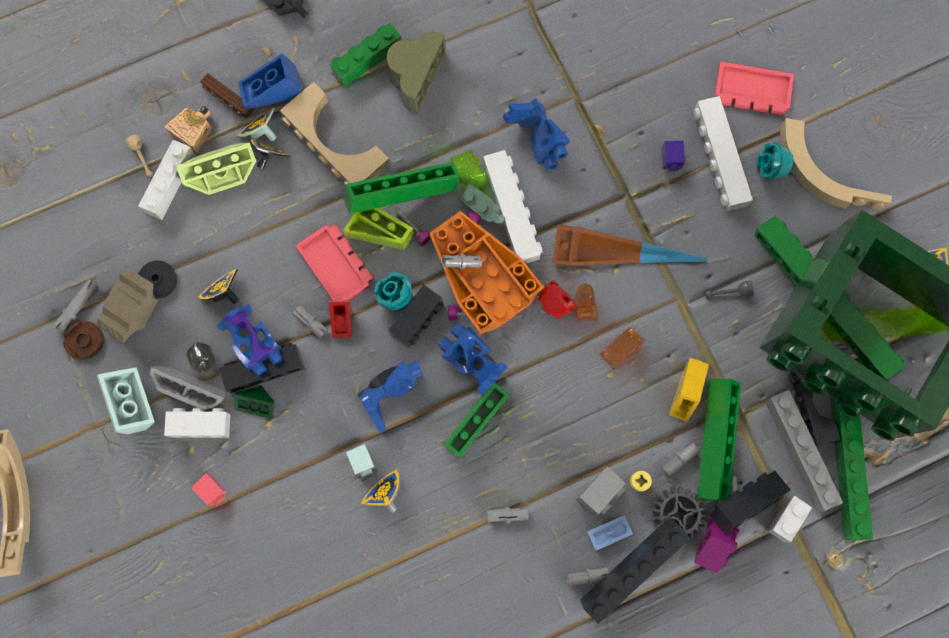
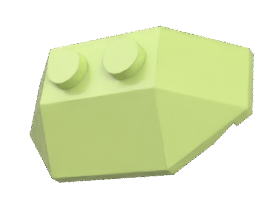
(218, 169)

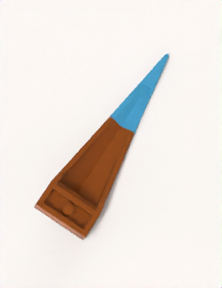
(589, 247)

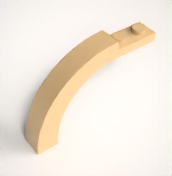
(817, 182)
(15, 506)

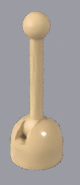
(135, 143)

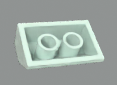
(126, 401)

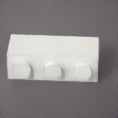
(197, 423)

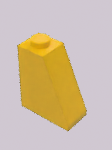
(689, 389)

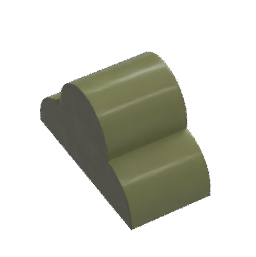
(414, 66)

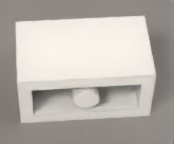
(789, 519)

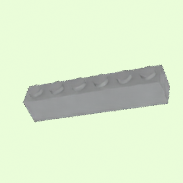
(803, 451)

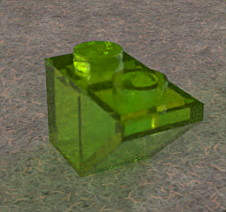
(469, 170)

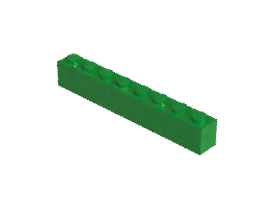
(852, 476)

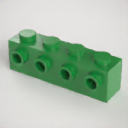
(365, 55)

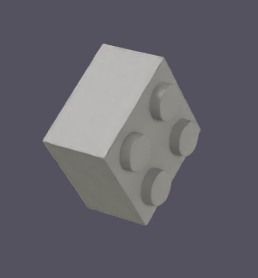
(601, 491)

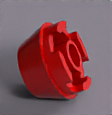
(556, 300)

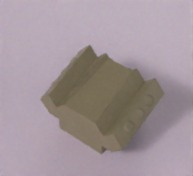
(127, 306)

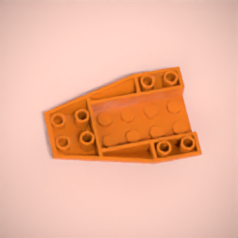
(495, 290)

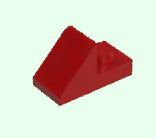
(340, 318)

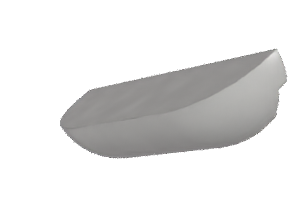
(186, 388)

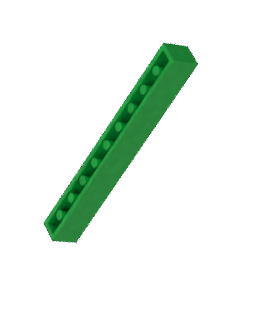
(844, 318)

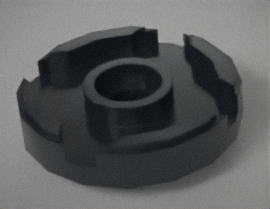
(167, 277)

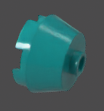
(774, 161)
(394, 292)

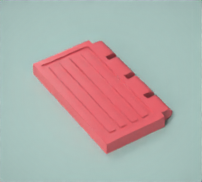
(754, 87)
(333, 265)

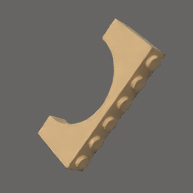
(303, 115)

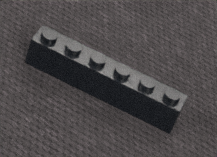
(634, 569)

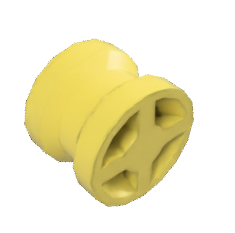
(636, 481)

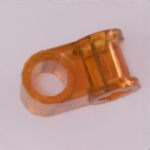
(585, 307)

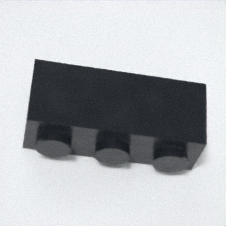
(416, 316)

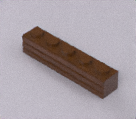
(225, 95)

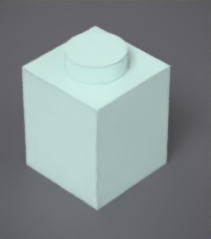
(361, 461)

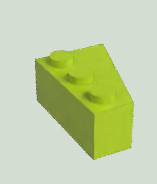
(379, 228)

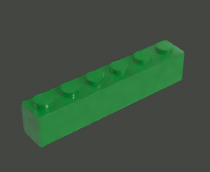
(400, 187)
(719, 439)

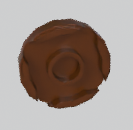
(83, 340)

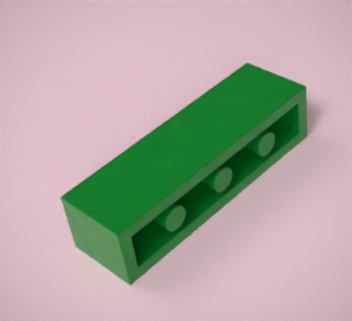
(475, 420)

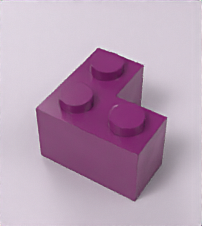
(716, 547)

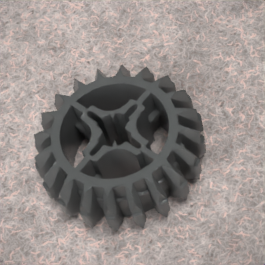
(696, 510)

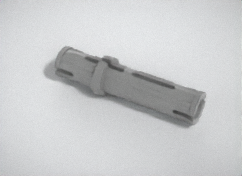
(74, 306)

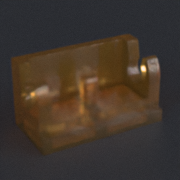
(622, 347)

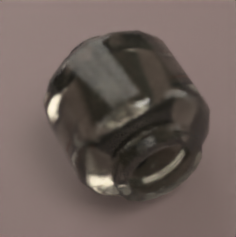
(200, 357)

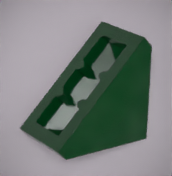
(255, 402)

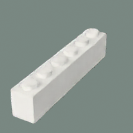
(722, 154)
(511, 206)

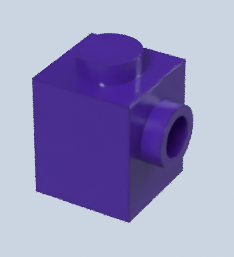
(673, 155)

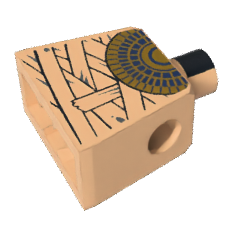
(191, 127)

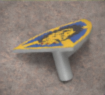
(384, 492)

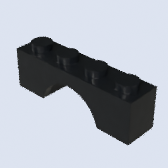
(820, 428)

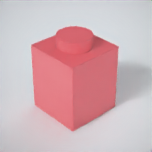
(209, 490)

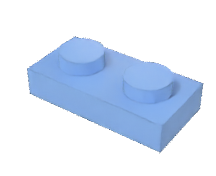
(609, 532)

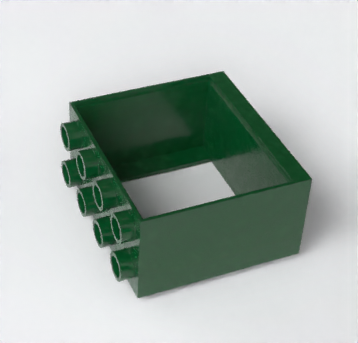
(904, 269)

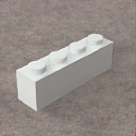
(165, 181)

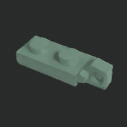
(481, 204)

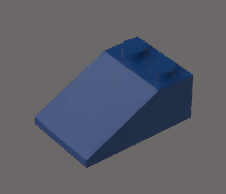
(271, 83)

